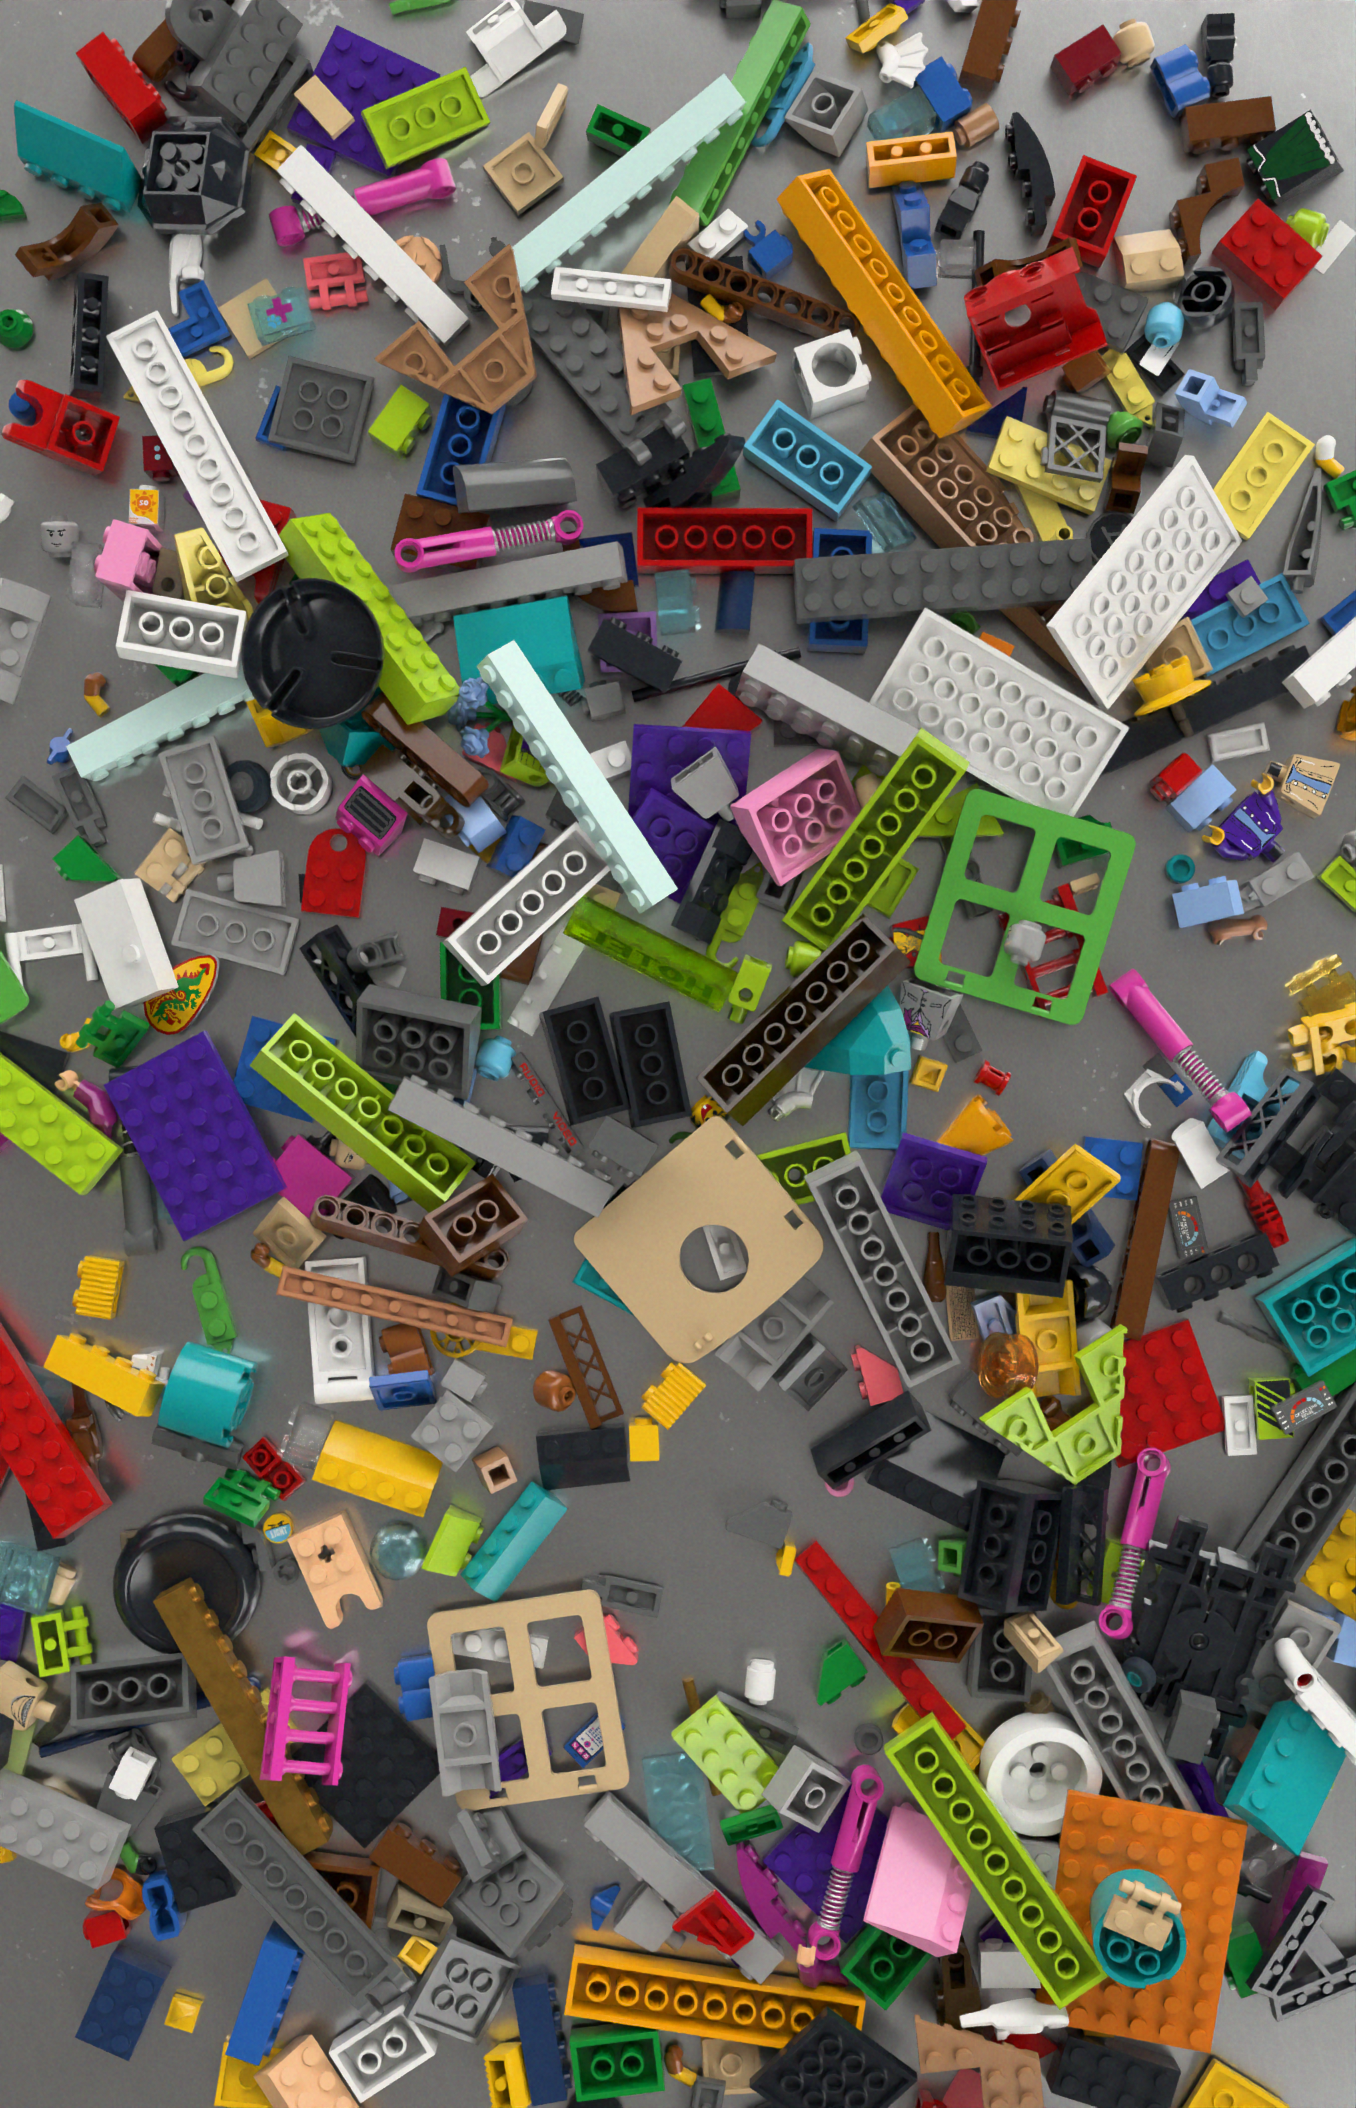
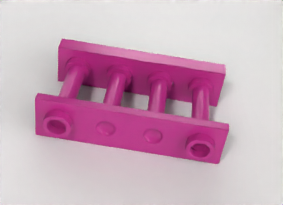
(279, 1733)

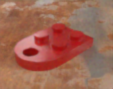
(334, 877)

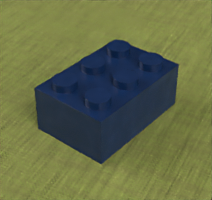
(123, 2002)

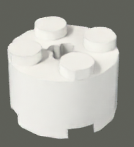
(307, 799)

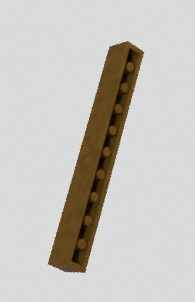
(240, 1711)

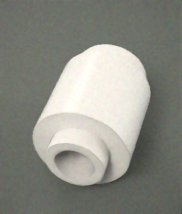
(760, 1681)

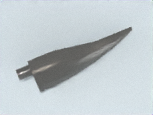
(1305, 542)

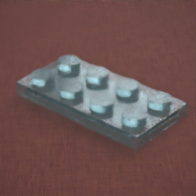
(679, 1806)

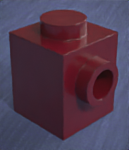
(450, 920)

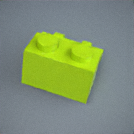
(52, 1640)

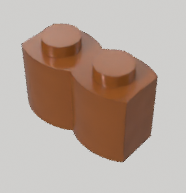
(406, 1349)

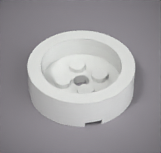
(1037, 1800)

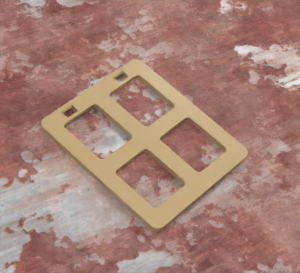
(530, 1699)

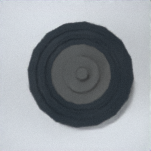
(249, 784)

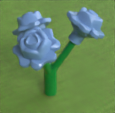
(471, 695)

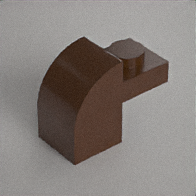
(1125, 477)

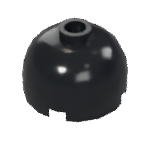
(1205, 297)
(1090, 1290)

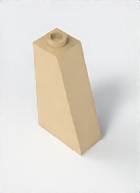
(671, 232)

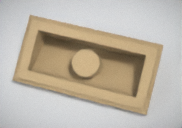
(1032, 1640)

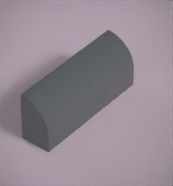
(513, 484)

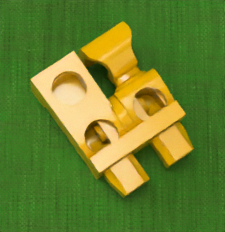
(1322, 1038)

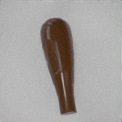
(934, 1270)

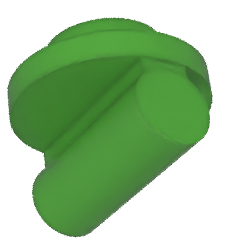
(965, 621)

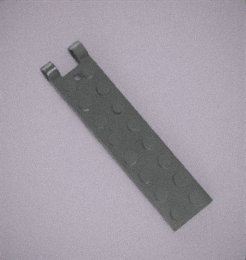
(592, 367)
(301, 1902)

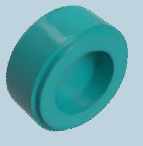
(1179, 869)

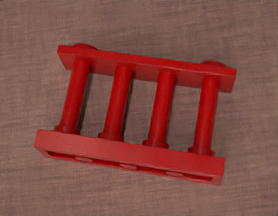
(1062, 898)

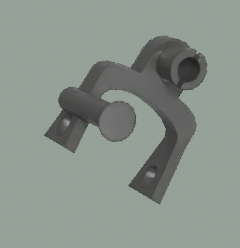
(459, 286)

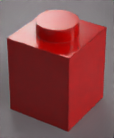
(105, 1927)

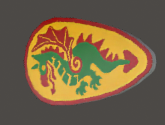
(179, 1007)

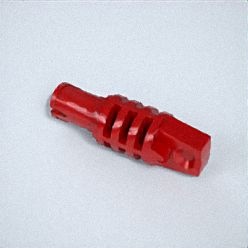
(1265, 1213)

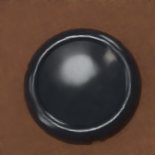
(312, 653)
(172, 1552)

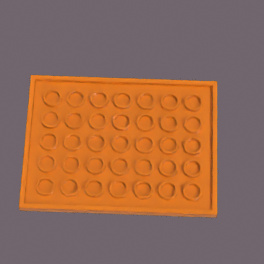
(1201, 1864)

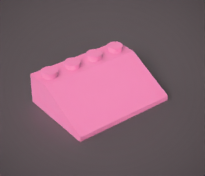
(798, 814)
(918, 1886)

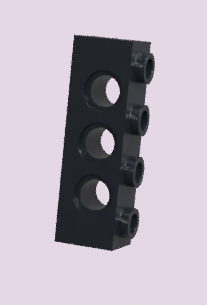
(88, 336)
(1255, 1246)

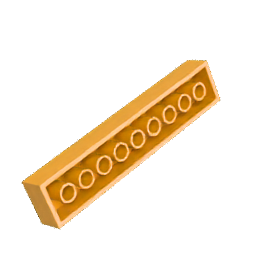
(883, 302)
(699, 1997)

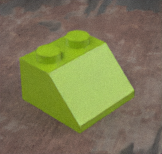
(452, 1542)

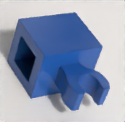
(768, 253)

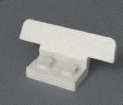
(510, 43)

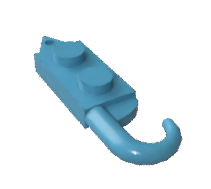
(790, 87)

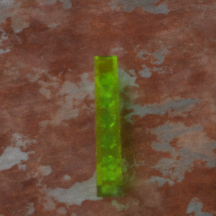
(650, 953)

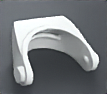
(1133, 1093)

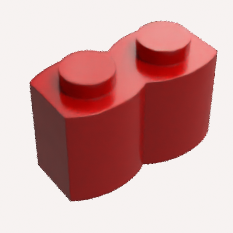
(1175, 778)

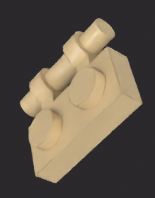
(163, 861)
(1138, 1921)

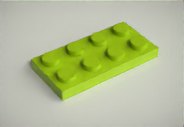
(425, 117)
(727, 1754)

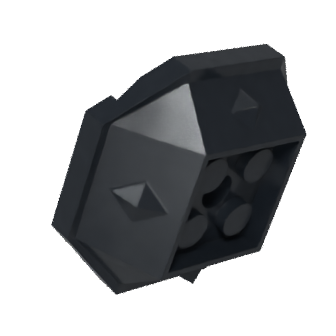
(194, 176)

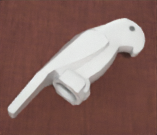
(184, 264)
(1017, 2017)

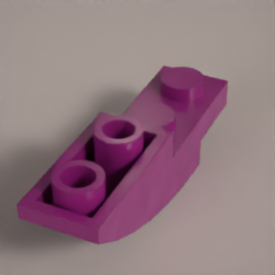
(1305, 1870)
(760, 1889)

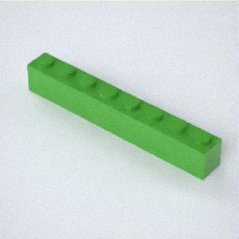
(757, 82)

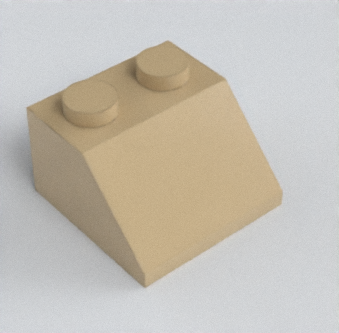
(1148, 261)

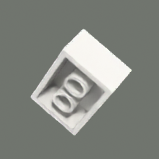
(382, 2051)

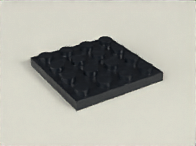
(382, 1766)
(832, 2068)

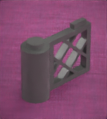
(1081, 415)

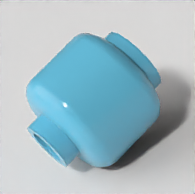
(1165, 324)
(495, 1058)

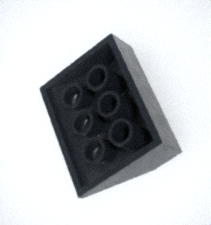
(939, 1471)

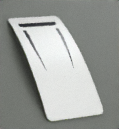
(1157, 358)

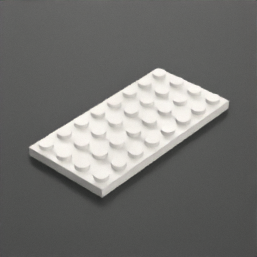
(1145, 582)
(1002, 715)

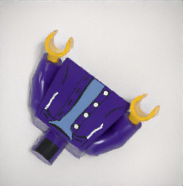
(1250, 826)

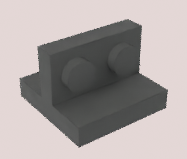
(809, 1372)
(485, 1841)

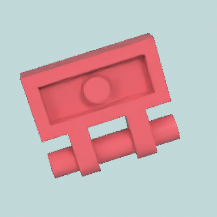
(335, 271)

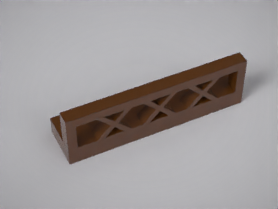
(575, 1370)

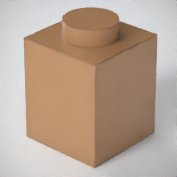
(494, 1470)

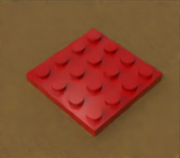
(1166, 1393)

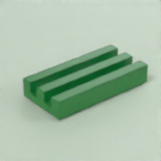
(751, 1824)

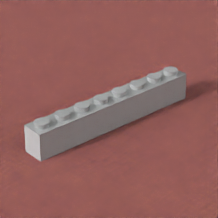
(512, 583)
(500, 1145)
(672, 1877)

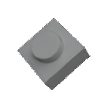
(1246, 597)

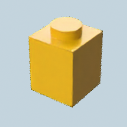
(644, 1439)

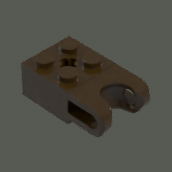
(411, 790)
(956, 1989)

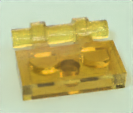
(1331, 996)

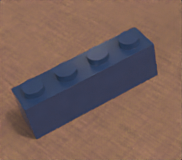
(541, 2040)

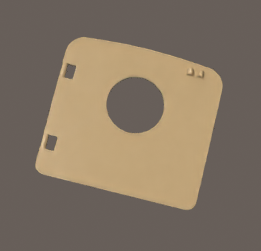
(697, 1185)

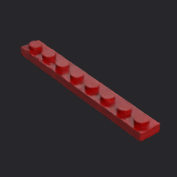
(860, 1621)

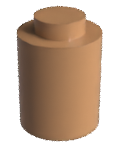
(976, 125)

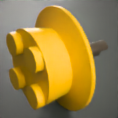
(1167, 687)

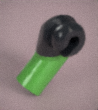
(137, 1863)

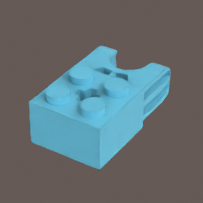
(1251, 1088)

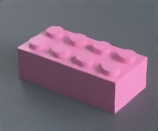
(127, 559)

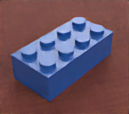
(459, 438)
(843, 635)
(266, 1997)

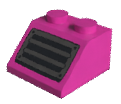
(371, 816)

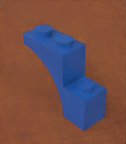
(915, 234)

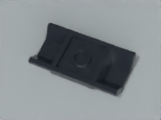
(713, 882)

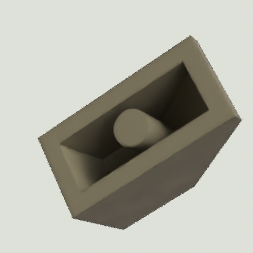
(416, 1914)

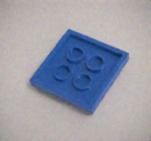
(255, 1088)

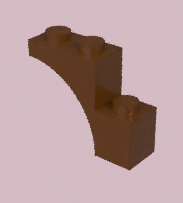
(1216, 183)

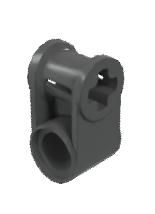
(499, 794)
(380, 952)
(136, 1740)

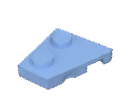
(994, 1315)

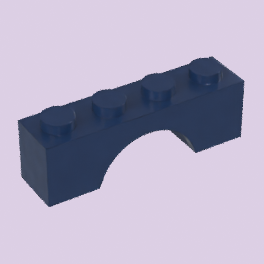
(1090, 1238)

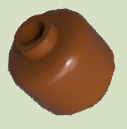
(554, 1390)

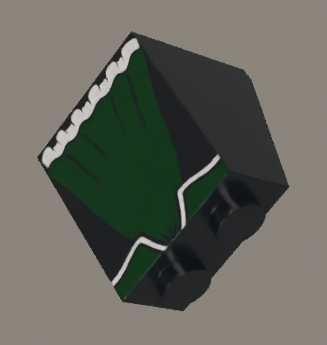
(1293, 159)

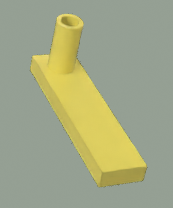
(1044, 516)

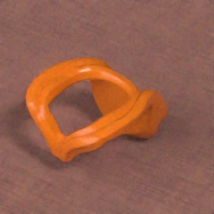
(128, 1904)

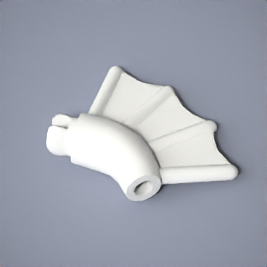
(902, 61)
(795, 1094)

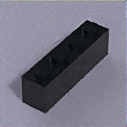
(870, 1440)

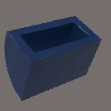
(734, 602)

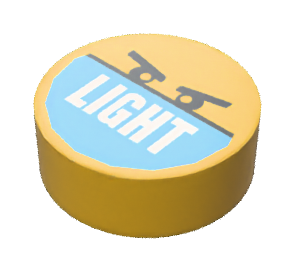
(278, 1528)

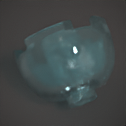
(407, 1543)

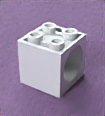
(821, 398)

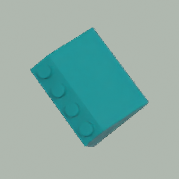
(75, 158)
(542, 633)
(1316, 1309)
(1286, 1776)

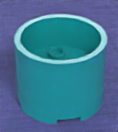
(207, 1394)
(1126, 1958)

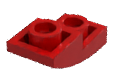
(268, 1465)

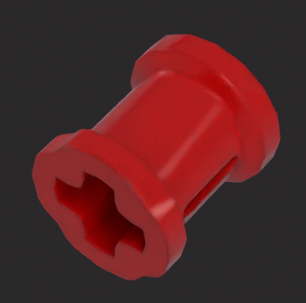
(992, 1077)

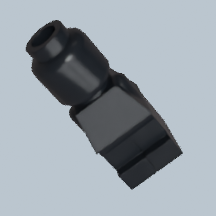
(1218, 51)
(963, 201)

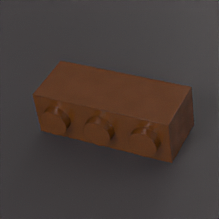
(988, 43)
(1226, 124)
(417, 1863)

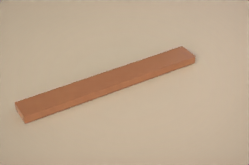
(394, 1306)

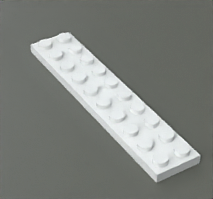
(197, 446)

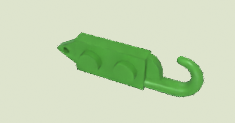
(212, 1302)

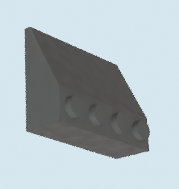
(418, 1036)

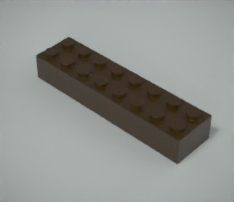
(803, 1020)

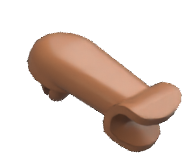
(1227, 928)

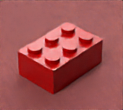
(123, 86)
(1093, 208)
(1266, 254)

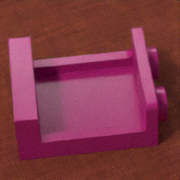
(309, 1174)

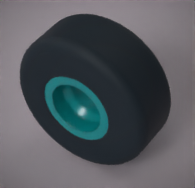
(1139, 1674)

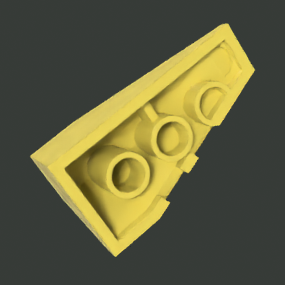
(205, 574)

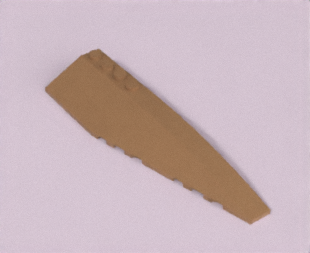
(954, 502)

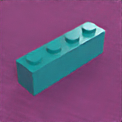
(513, 1541)

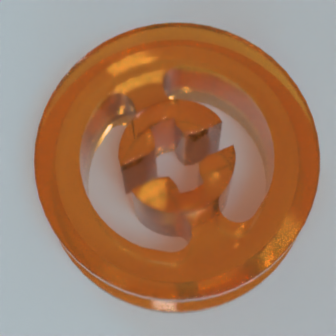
(1004, 1372)

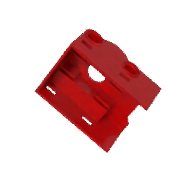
(1056, 321)

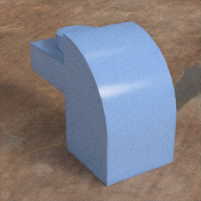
(1207, 402)
(1344, 1647)

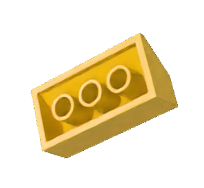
(378, 1468)

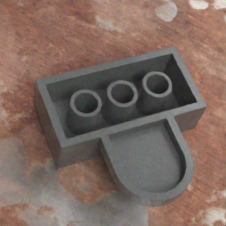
(235, 48)

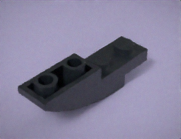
(1032, 166)
(702, 474)

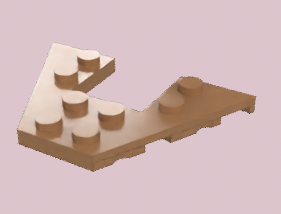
(653, 331)
(494, 368)
(1007, 2074)

